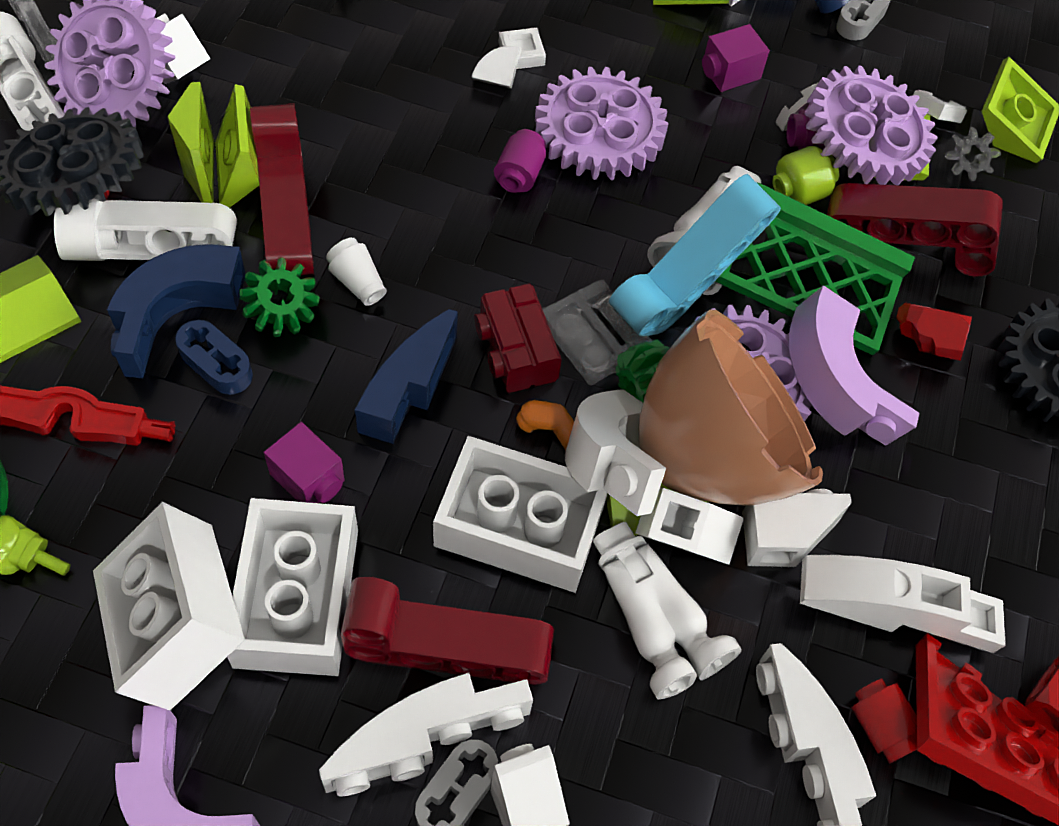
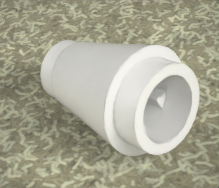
(355, 269)

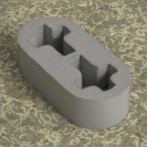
(869, 17)
(447, 781)

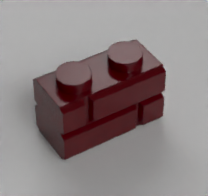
(518, 338)

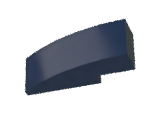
(407, 378)

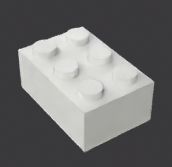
(518, 514)
(294, 586)
(166, 608)

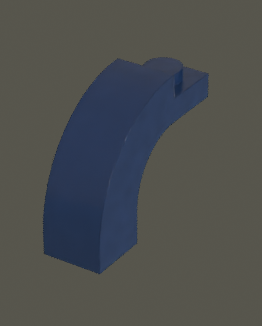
(165, 286)

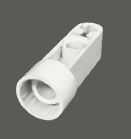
(20, 78)
(139, 228)

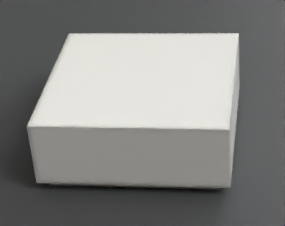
(531, 47)

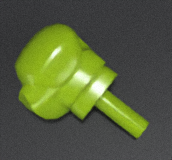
(24, 549)

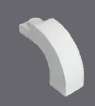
(607, 453)

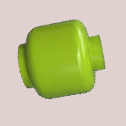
(806, 175)

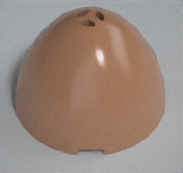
(724, 421)

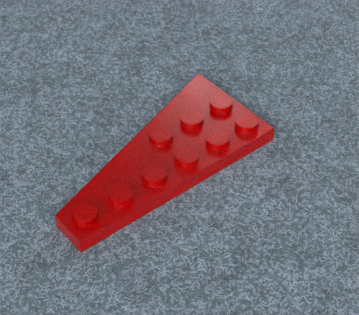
(982, 736)

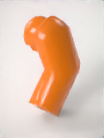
(546, 416)

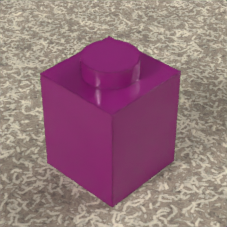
(735, 57)
(305, 466)

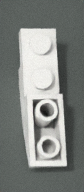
(903, 593)
(813, 730)
(401, 735)

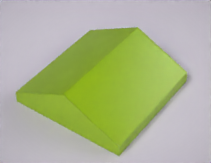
(1019, 113)
(194, 141)
(236, 151)
(31, 307)

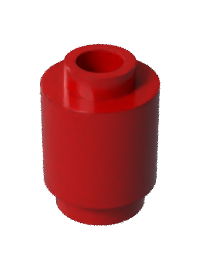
(887, 719)

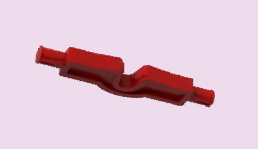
(90, 418)

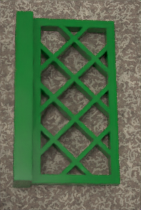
(833, 240)

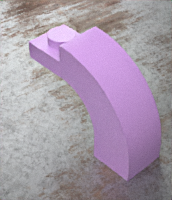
(832, 375)
(147, 786)

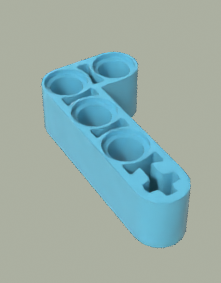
(701, 255)

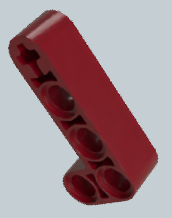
(282, 186)
(926, 217)
(442, 638)

